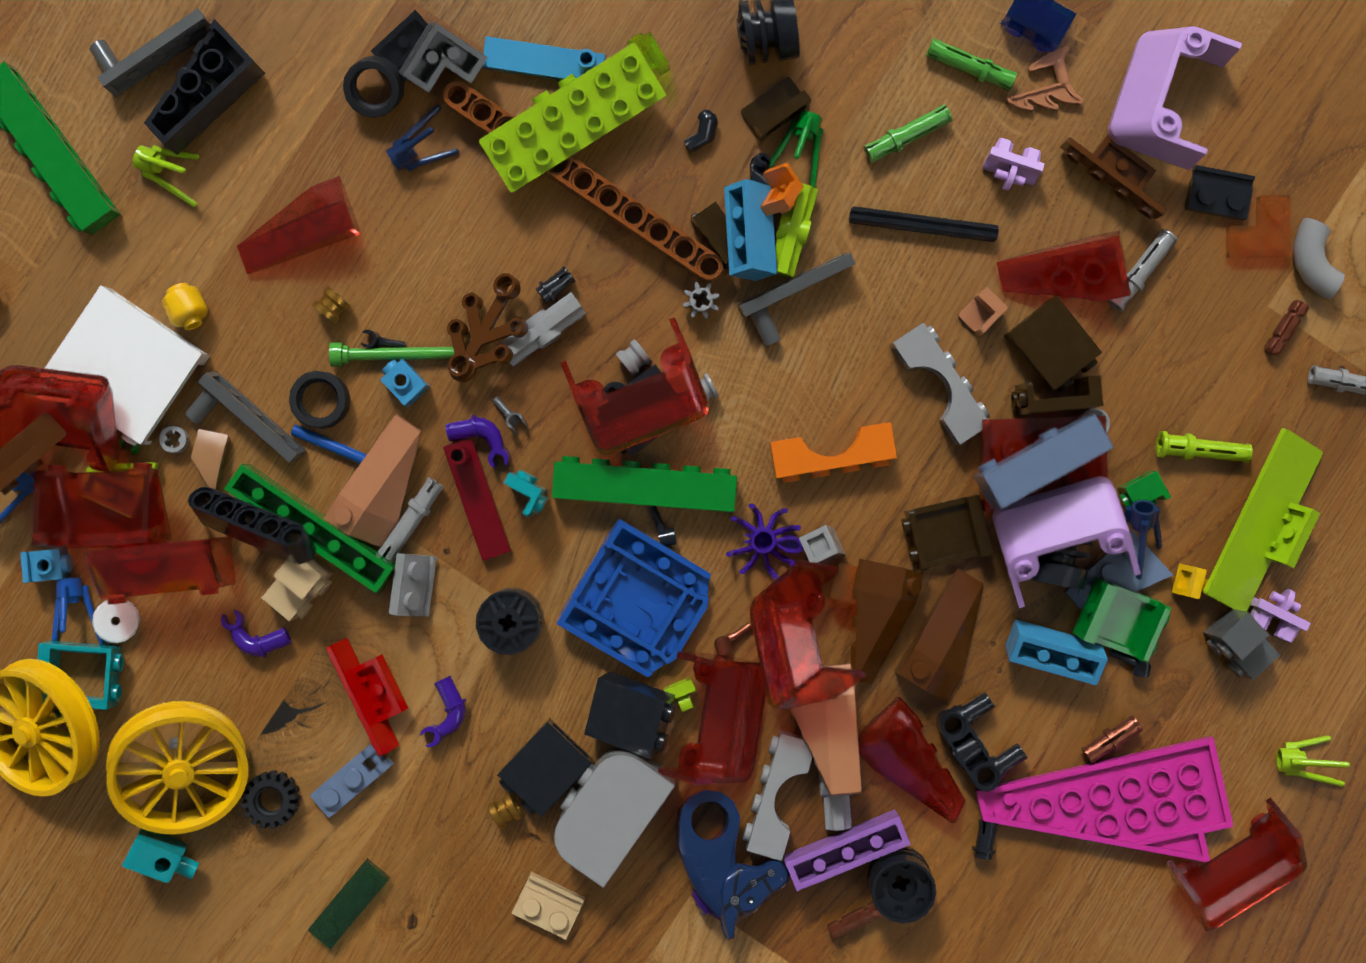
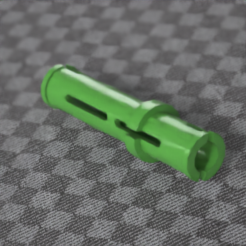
(971, 64)
(897, 139)

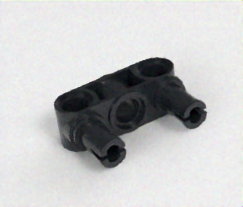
(970, 750)

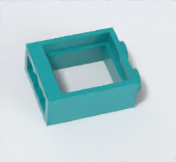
(51, 652)

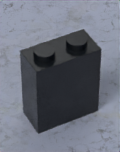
(630, 715)
(544, 768)

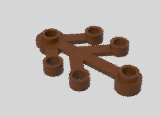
(483, 332)

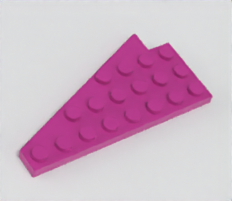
(1136, 801)

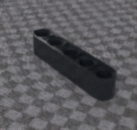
(252, 525)

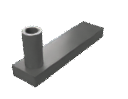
(151, 56)
(757, 305)
(221, 390)

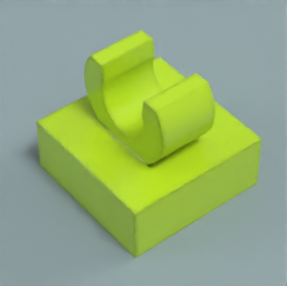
(681, 691)

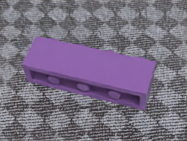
(846, 850)

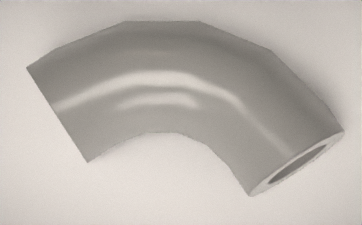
(1312, 261)

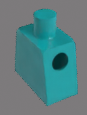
(159, 857)

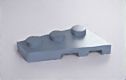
(1118, 571)

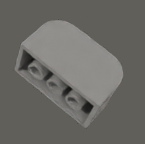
(609, 812)

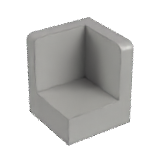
(822, 545)

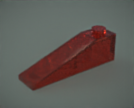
(305, 225)
(1076, 269)
(902, 755)

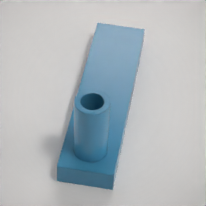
(538, 59)

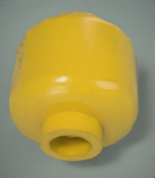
(184, 306)

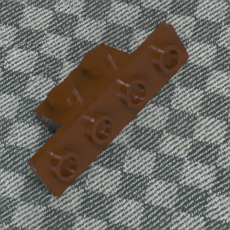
(1120, 170)
(26, 449)

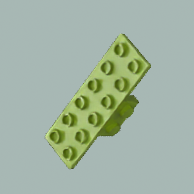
(572, 117)
(1270, 523)

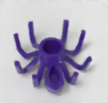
(764, 541)

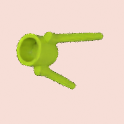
(151, 161)
(1291, 760)

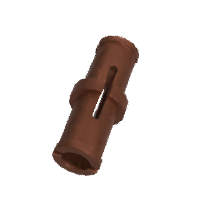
(1094, 751)

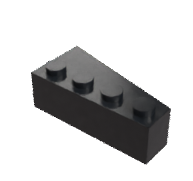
(203, 89)

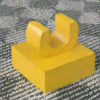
(1189, 581)

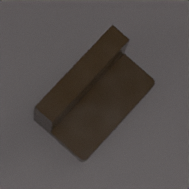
(775, 108)
(713, 229)

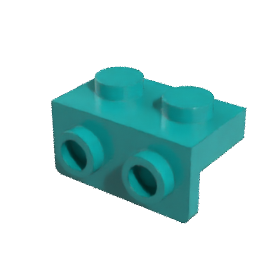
(527, 485)

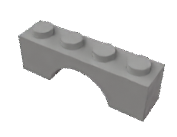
(921, 351)
(768, 833)

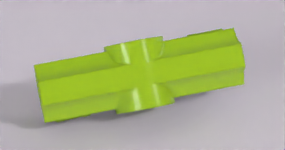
(794, 231)

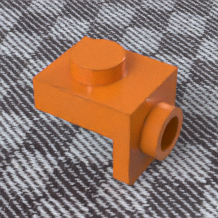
(784, 189)

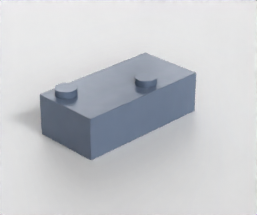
(1042, 461)

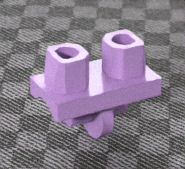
(1013, 167)
(1289, 623)

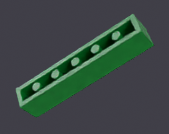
(52, 155)
(644, 486)
(343, 551)

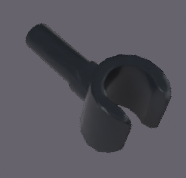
(382, 341)
(666, 536)
(1139, 669)

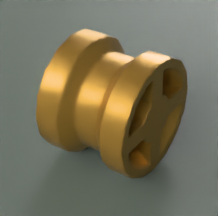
(331, 305)
(505, 810)

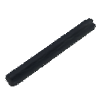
(923, 224)

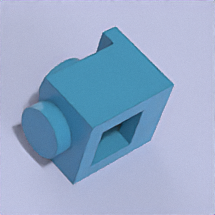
(414, 386)
(34, 565)

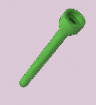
(342, 354)

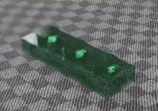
(348, 903)

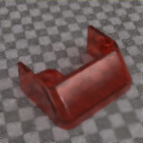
(645, 407)
(162, 568)
(788, 641)
(728, 721)
(1244, 872)

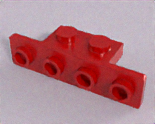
(371, 693)

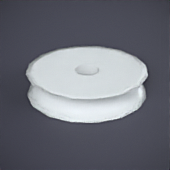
(113, 633)

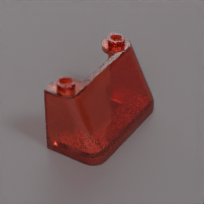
(75, 400)
(99, 508)

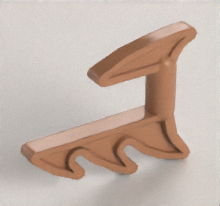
(1060, 91)

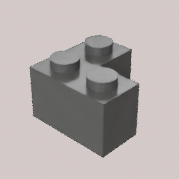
(437, 50)
(1241, 642)

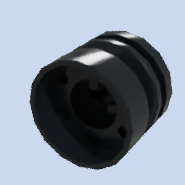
(768, 29)
(1060, 567)
(525, 612)
(905, 900)

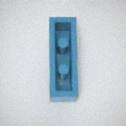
(749, 231)
(1055, 652)

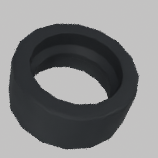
(355, 99)
(299, 388)

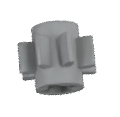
(698, 292)

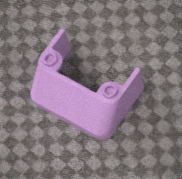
(1139, 114)
(1059, 521)

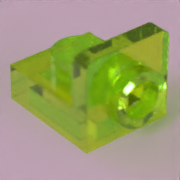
(654, 54)

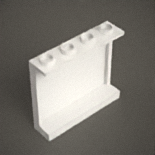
(136, 355)

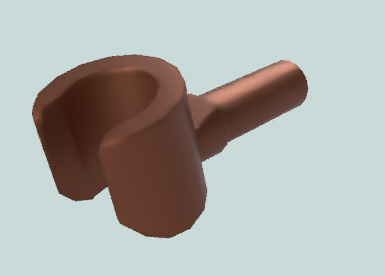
(723, 643)

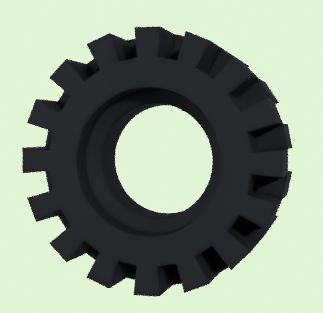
(253, 804)

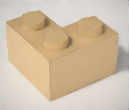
(297, 586)

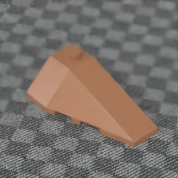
(375, 492)
(833, 740)

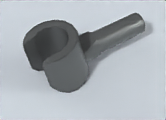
(512, 418)

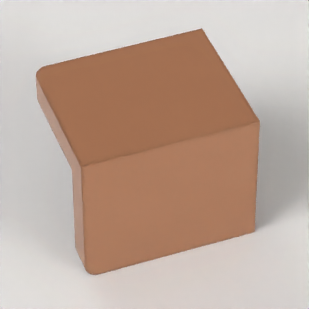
(982, 311)

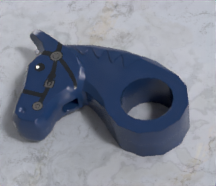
(710, 865)

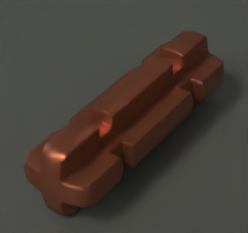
(1286, 327)
(853, 920)

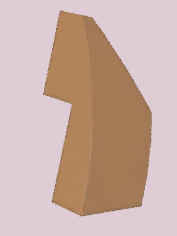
(209, 456)

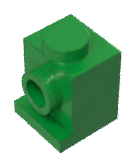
(1144, 487)

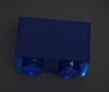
(1038, 21)

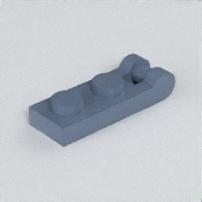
(349, 781)

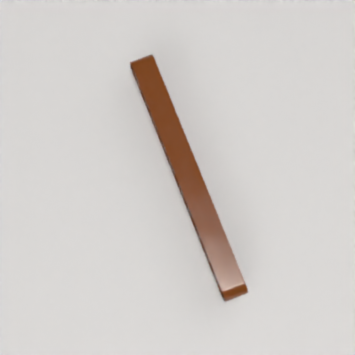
(567, 178)

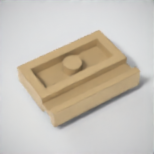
(548, 905)

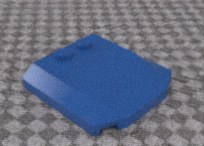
(637, 600)

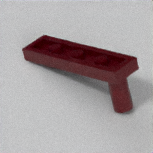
(477, 498)

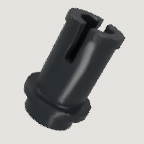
(555, 285)
(985, 840)

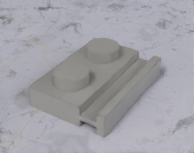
(412, 585)

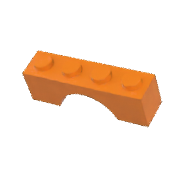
(871, 445)

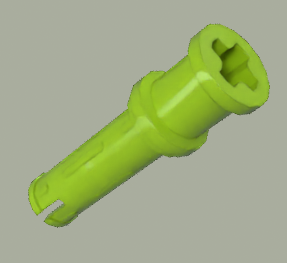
(1189, 447)

